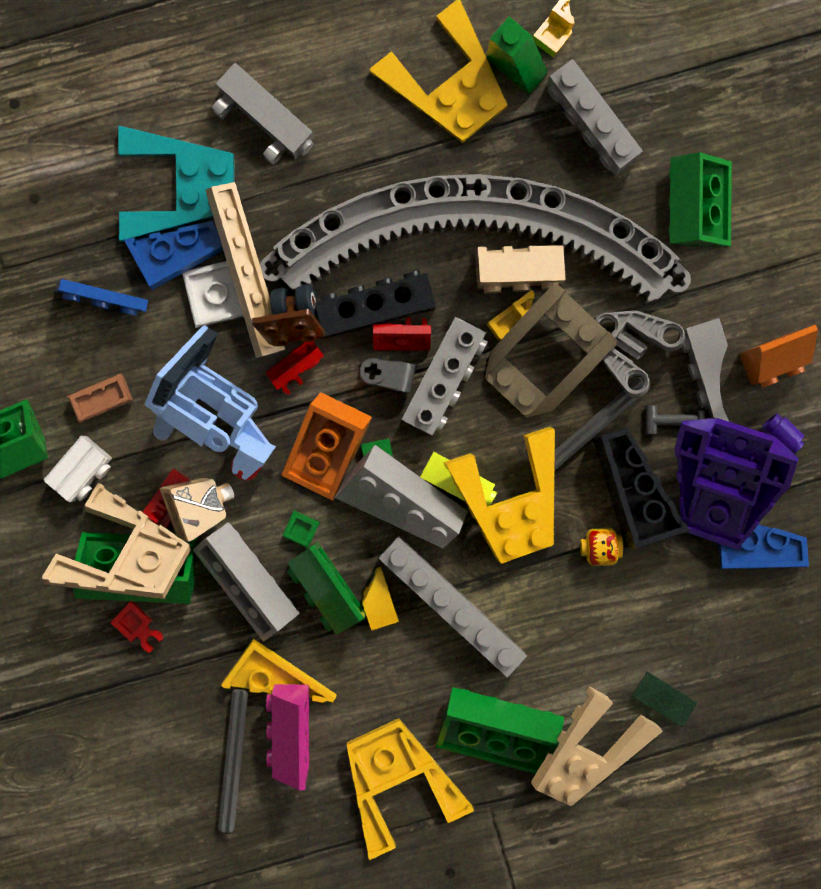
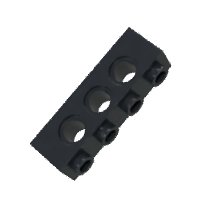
(420, 302)

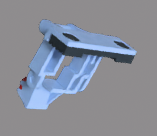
(175, 398)

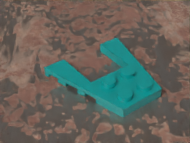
(196, 171)

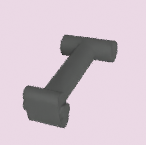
(654, 419)

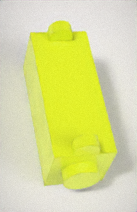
(439, 476)

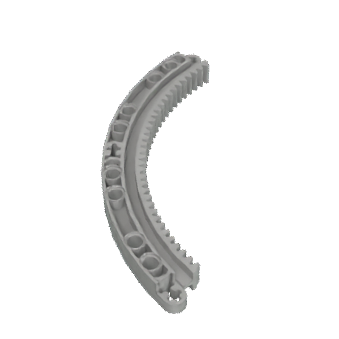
(574, 222)

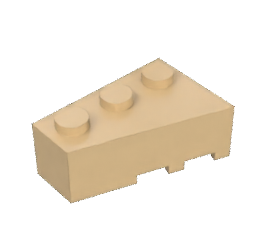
(519, 268)

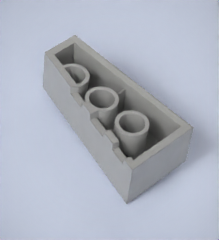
(401, 498)

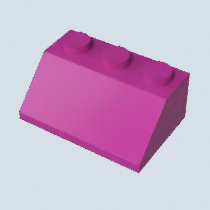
(289, 734)

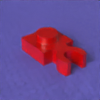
(134, 623)

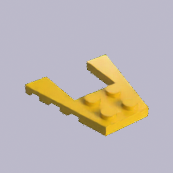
(466, 98)
(519, 523)
(385, 760)

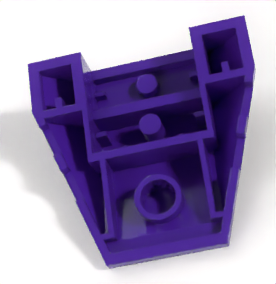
(729, 478)

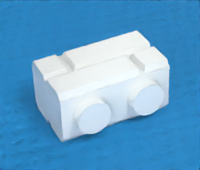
(78, 470)

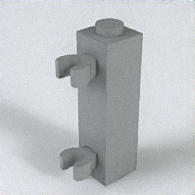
(265, 111)

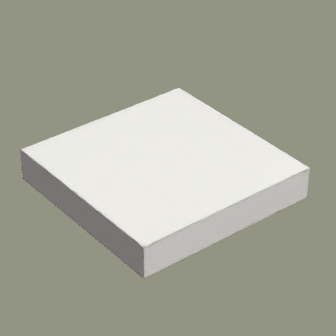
(212, 294)

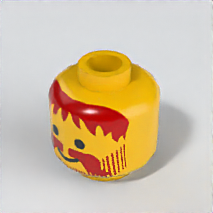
(602, 547)

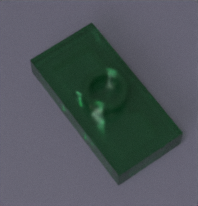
(664, 698)

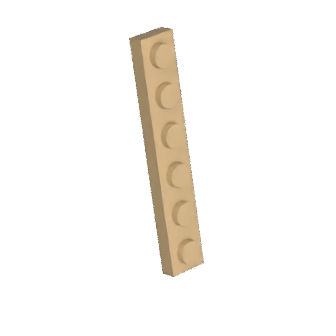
(242, 261)

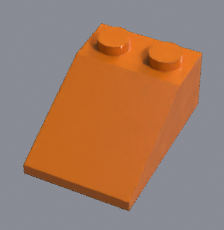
(780, 356)
(326, 445)

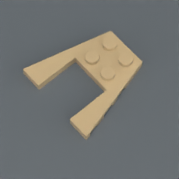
(144, 565)
(576, 770)

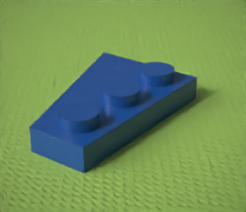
(173, 253)
(100, 297)
(766, 549)

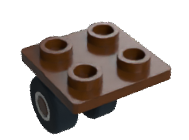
(291, 317)

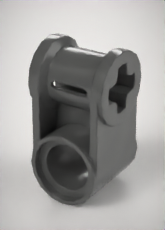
(394, 374)

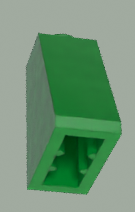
(516, 55)

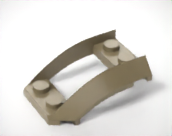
(576, 325)

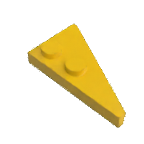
(262, 668)

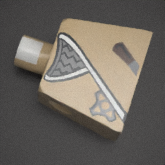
(195, 506)

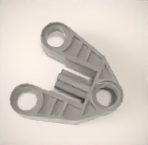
(648, 328)

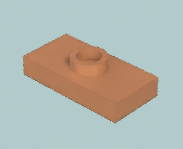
(100, 398)

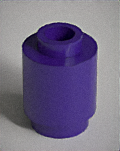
(784, 431)

